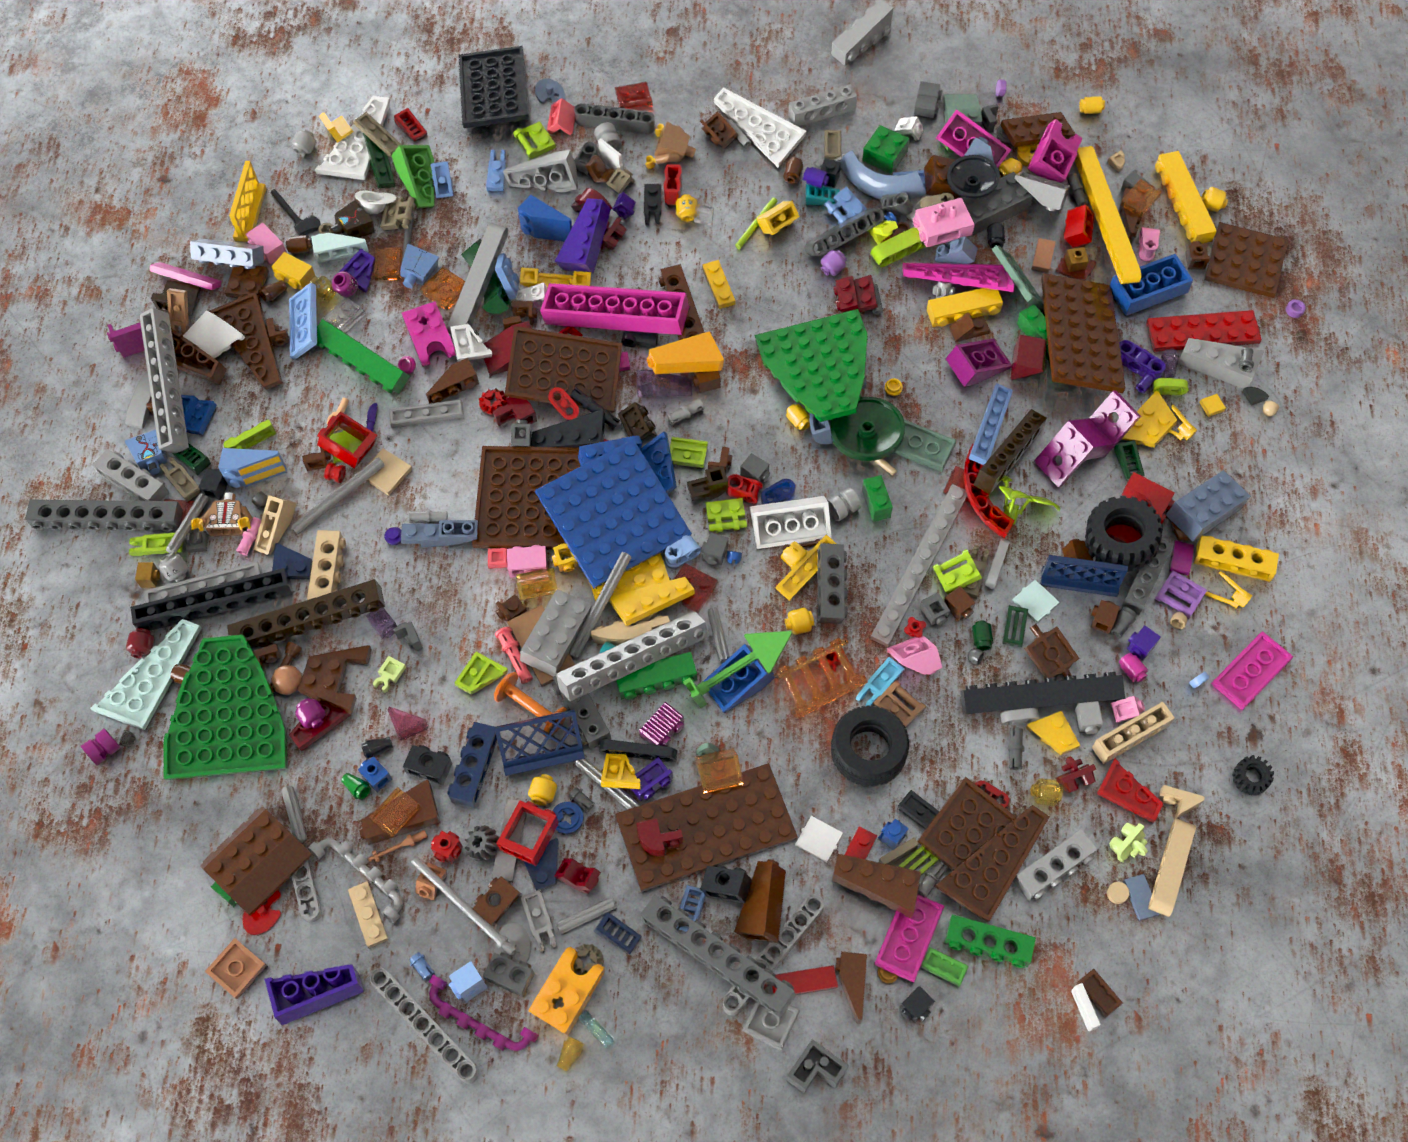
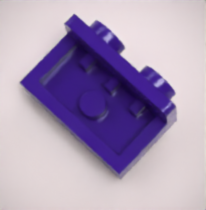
(652, 778)

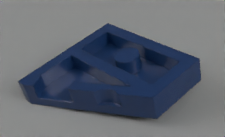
(295, 564)
(544, 872)

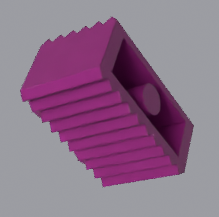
(662, 726)

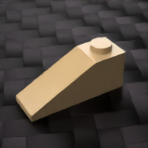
(275, 521)

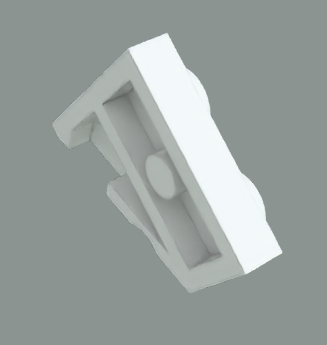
(468, 344)

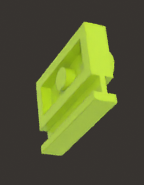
(688, 452)

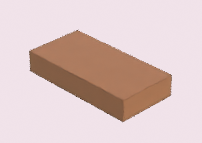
(1043, 255)

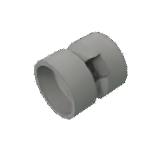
(609, 134)
(844, 503)

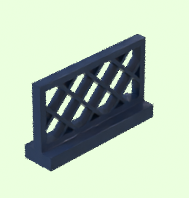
(1075, 578)
(546, 757)

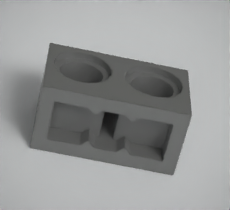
(506, 978)

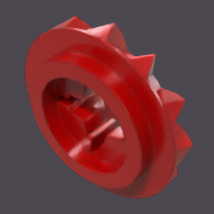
(485, 403)

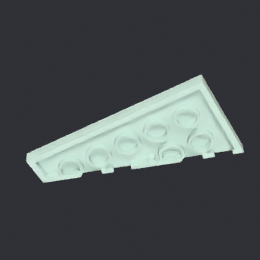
(148, 680)

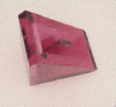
(406, 724)

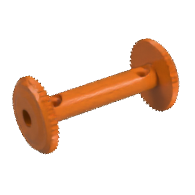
(507, 688)

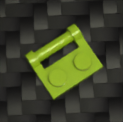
(539, 137)
(960, 576)

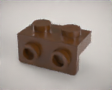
(719, 129)

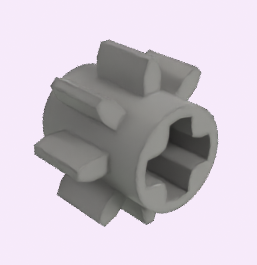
(943, 289)

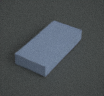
(1140, 896)

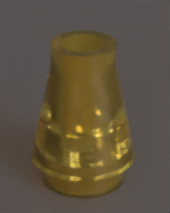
(570, 1051)

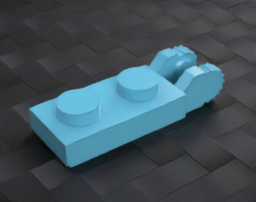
(881, 680)

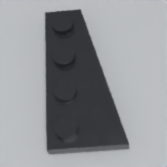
(572, 433)

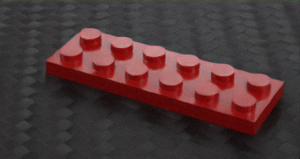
(1224, 327)

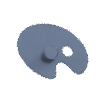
(547, 89)

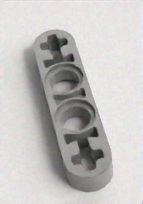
(299, 884)

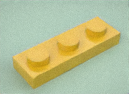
(718, 284)

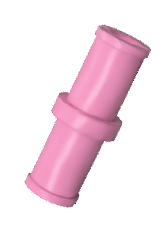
(249, 537)

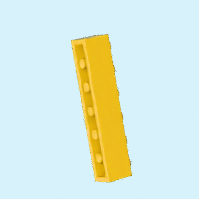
(1185, 197)

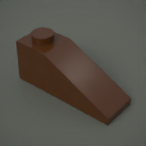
(852, 978)

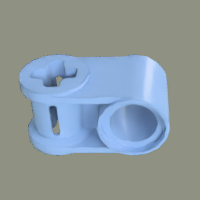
(682, 551)

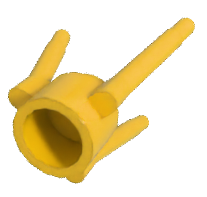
(1186, 429)
(1240, 596)

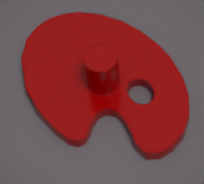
(263, 918)

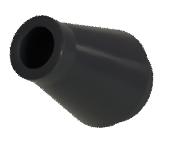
(376, 747)

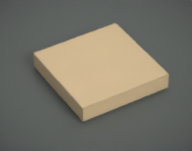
(391, 474)

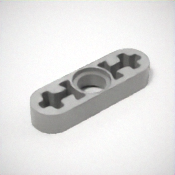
(997, 563)

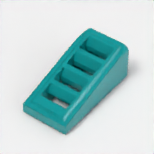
(812, 193)

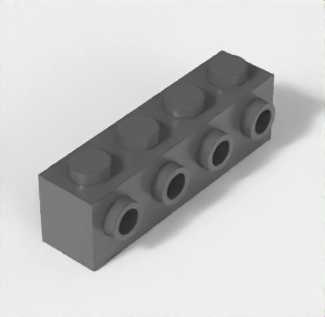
(588, 717)

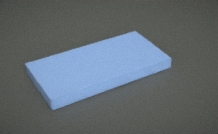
(302, 321)

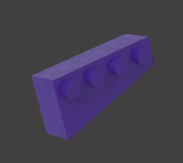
(309, 992)

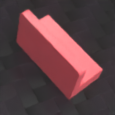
(561, 117)

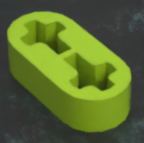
(1170, 386)

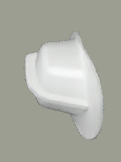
(374, 202)

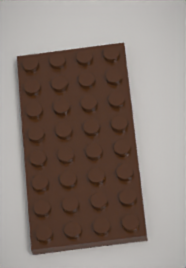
(1082, 333)
(713, 825)

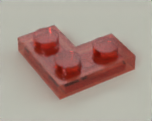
(702, 584)

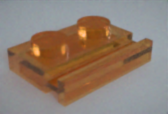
(1140, 197)
(388, 263)
(394, 812)

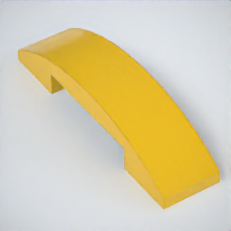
(531, 277)

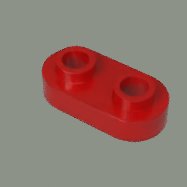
(564, 403)

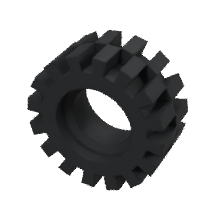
(1258, 765)

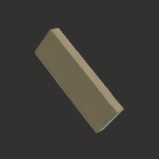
(377, 133)

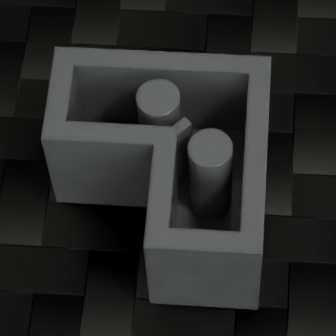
(819, 1062)

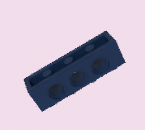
(469, 794)

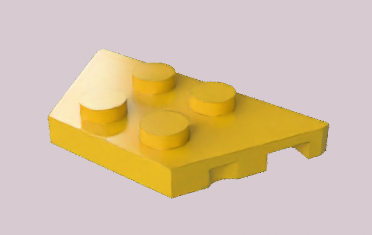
(1154, 424)

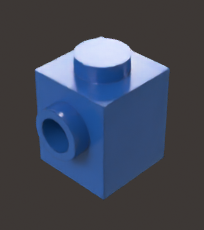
(374, 774)

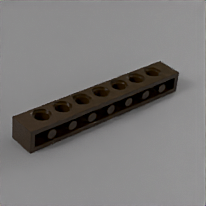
(314, 609)

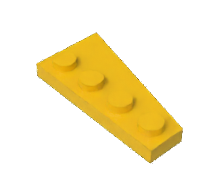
(648, 600)

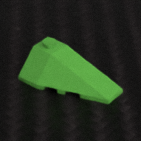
(415, 171)

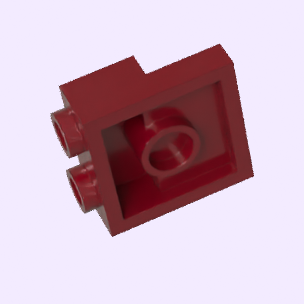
(855, 294)

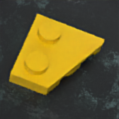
(619, 773)

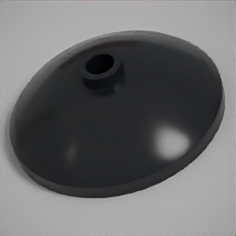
(973, 176)

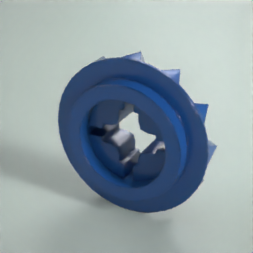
(570, 809)

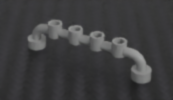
(373, 875)

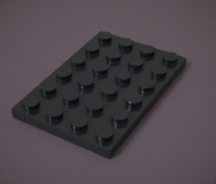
(493, 87)

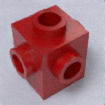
(451, 851)

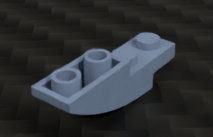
(442, 534)

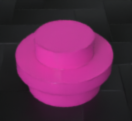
(407, 364)

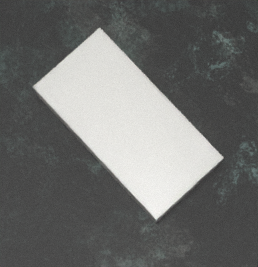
(1085, 1007)

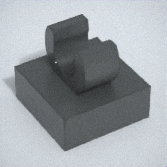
(196, 542)

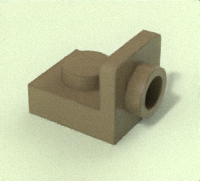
(620, 180)

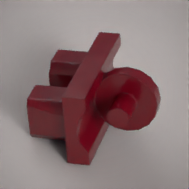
(617, 229)
(1084, 772)

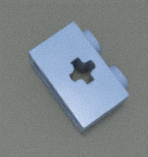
(467, 982)

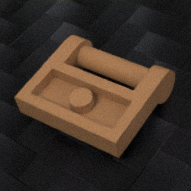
(891, 703)

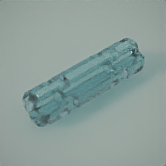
(596, 1029)

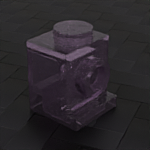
(376, 621)

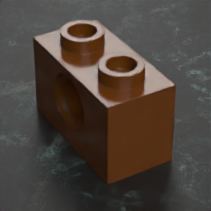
(508, 894)

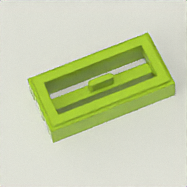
(922, 859)

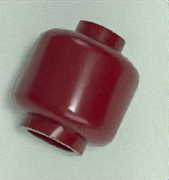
(140, 643)

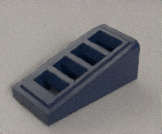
(622, 927)

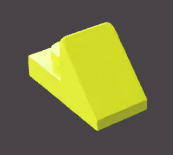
(882, 230)

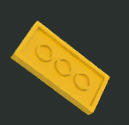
(645, 574)

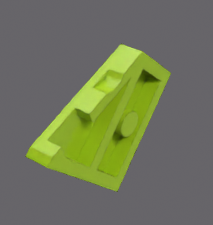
(479, 673)

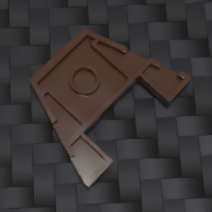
(325, 673)

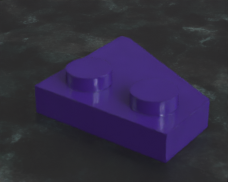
(361, 268)

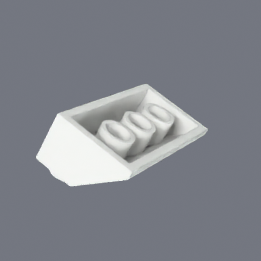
(790, 522)

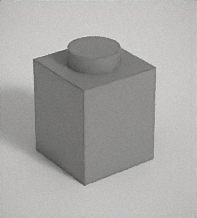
(1088, 717)

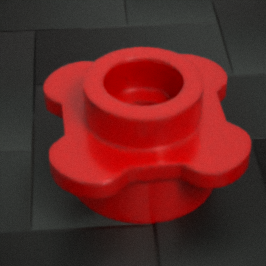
(915, 632)

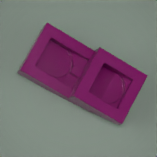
(1181, 557)

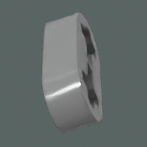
(1019, 716)

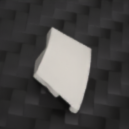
(212, 334)

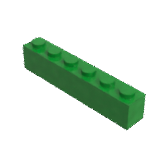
(360, 356)

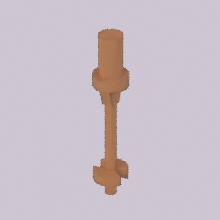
(410, 840)

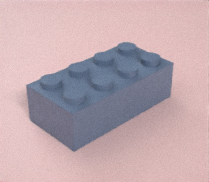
(1208, 505)

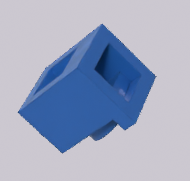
(893, 834)

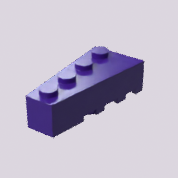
(585, 238)

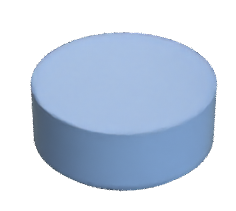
(1199, 680)

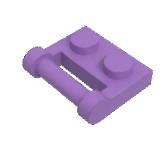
(1184, 589)

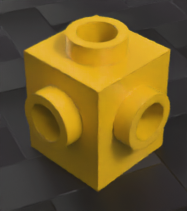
(564, 558)

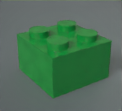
(885, 149)

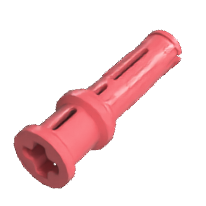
(510, 647)

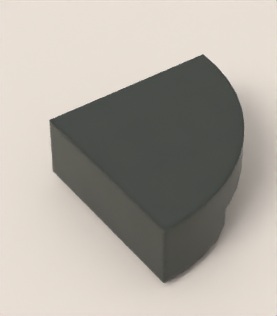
(1255, 395)

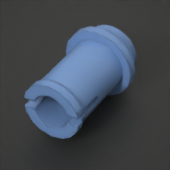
(421, 966)

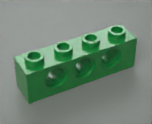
(1023, 943)

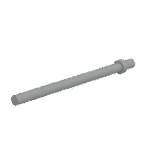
(502, 942)

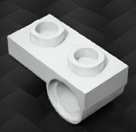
(534, 293)

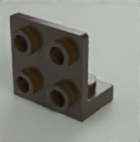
(160, 300)

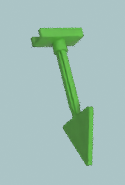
(766, 648)

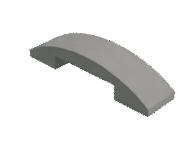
(138, 412)

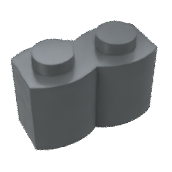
(927, 99)

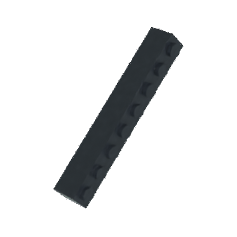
(1042, 694)

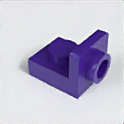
(624, 206)

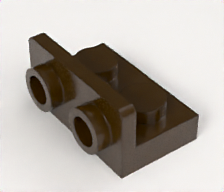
(636, 421)

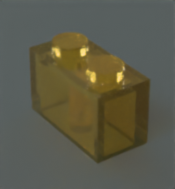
(536, 583)

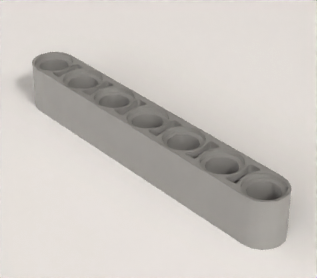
(479, 276)
(782, 947)
(432, 1030)

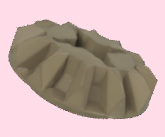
(595, 956)

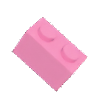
(272, 246)
(526, 559)

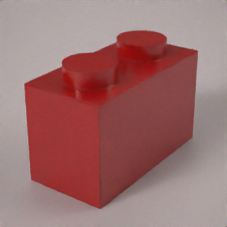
(1079, 226)

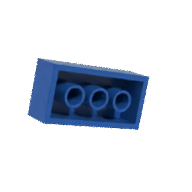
(1158, 283)

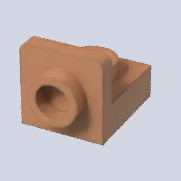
(425, 887)

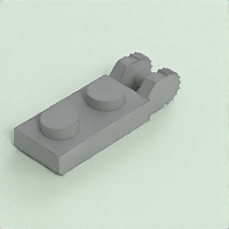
(538, 918)

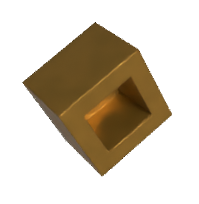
(1076, 259)
(147, 575)

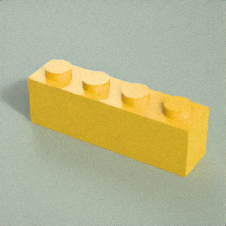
(952, 307)

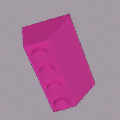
(960, 133)

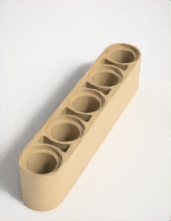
(1172, 867)

